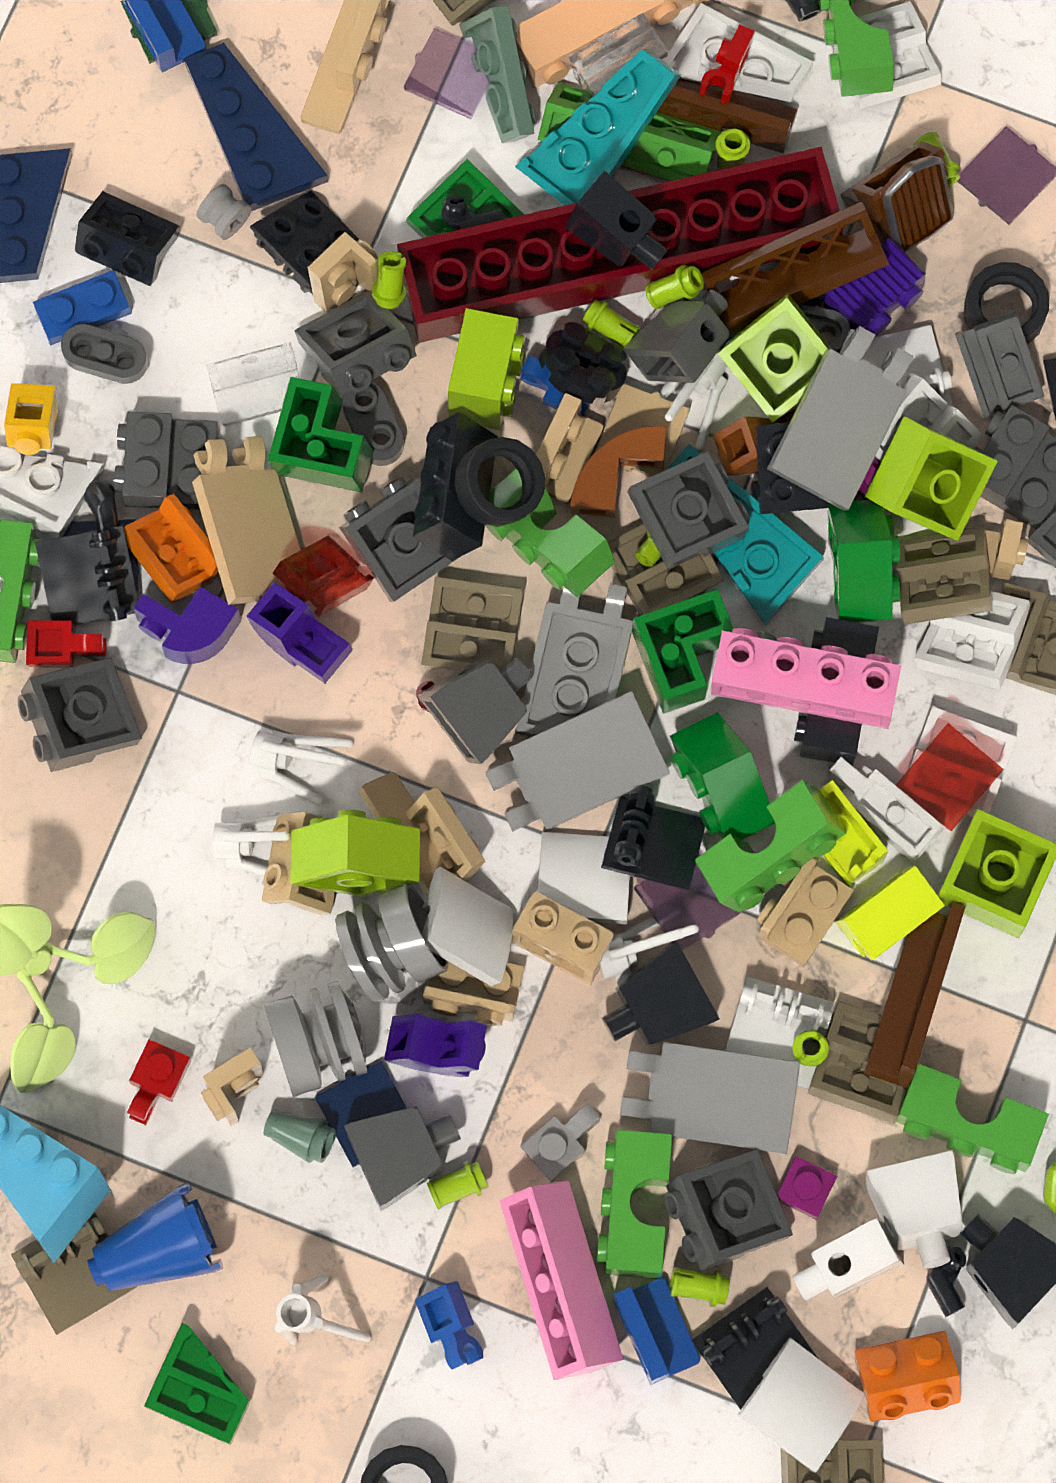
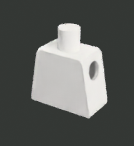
(919, 1204)
(870, 1257)

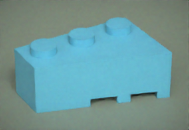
(47, 1183)

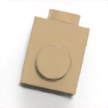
(1005, 549)

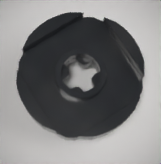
(577, 346)

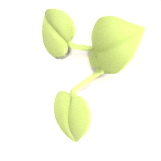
(118, 952)

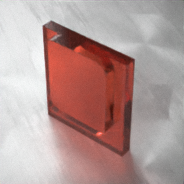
(949, 777)

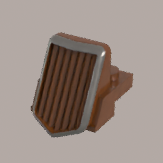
(906, 195)

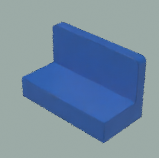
(165, 30)
(656, 1330)

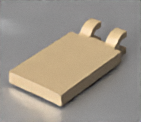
(244, 517)

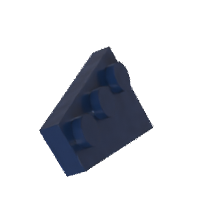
(28, 202)

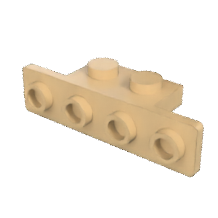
(344, 63)
(442, 835)

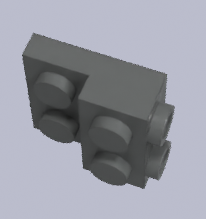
(356, 343)
(160, 458)
(1025, 469)
(690, 510)
(386, 542)
(78, 714)
(726, 1210)

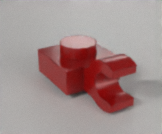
(732, 56)
(55, 644)
(157, 1075)

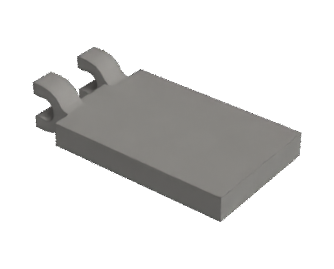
(841, 421)
(575, 660)
(581, 764)
(716, 1096)

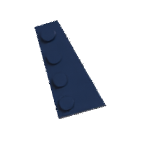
(253, 136)

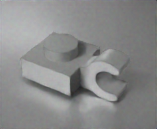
(557, 1145)

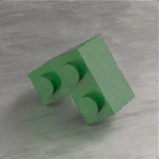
(309, 445)
(862, 558)
(672, 641)
(724, 776)

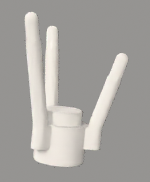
(709, 379)
(277, 749)
(236, 839)
(622, 952)
(303, 1314)

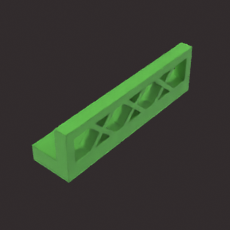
(666, 148)

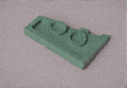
(498, 58)

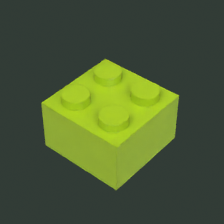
(776, 357)
(486, 368)
(930, 478)
(355, 854)
(998, 873)

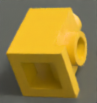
(30, 426)

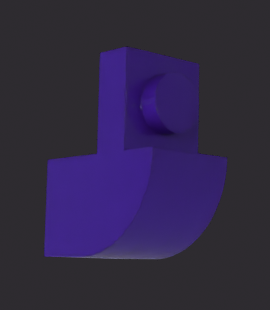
(196, 633)
(296, 635)
(436, 1045)

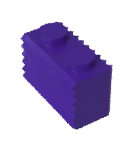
(876, 295)

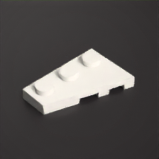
(768, 71)
(44, 489)

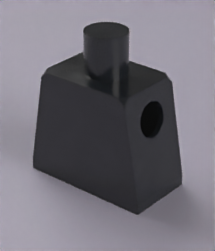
(616, 223)
(661, 1000)
(1012, 1266)

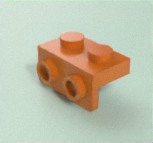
(172, 549)
(908, 1376)

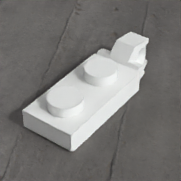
(887, 809)

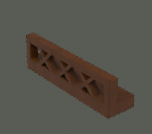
(763, 121)
(800, 275)
(913, 998)

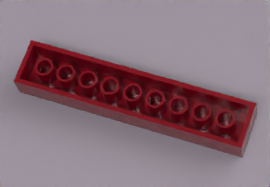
(540, 267)

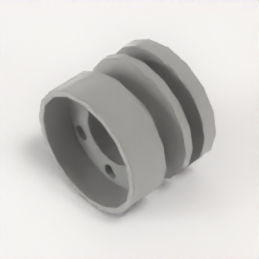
(383, 946)
(316, 1038)

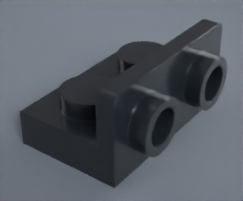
(124, 237)

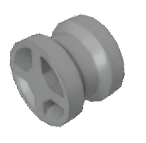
(223, 211)

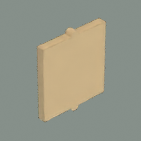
(641, 409)

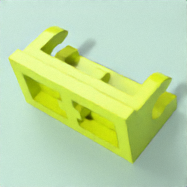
(859, 848)
(890, 913)

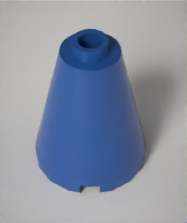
(157, 1245)

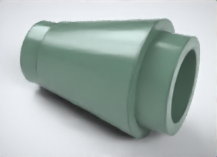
(301, 1135)

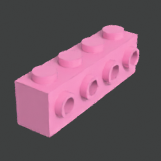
(805, 678)
(561, 1280)

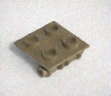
(67, 1286)

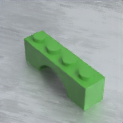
(861, 51)

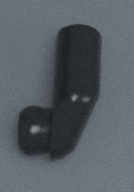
(459, 216)
(101, 501)
(942, 1282)

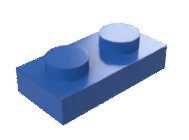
(89, 302)

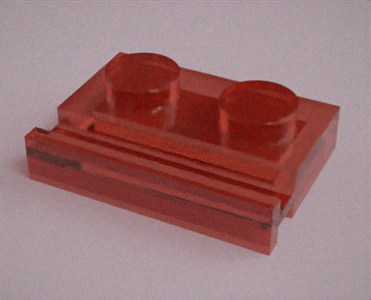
(322, 575)

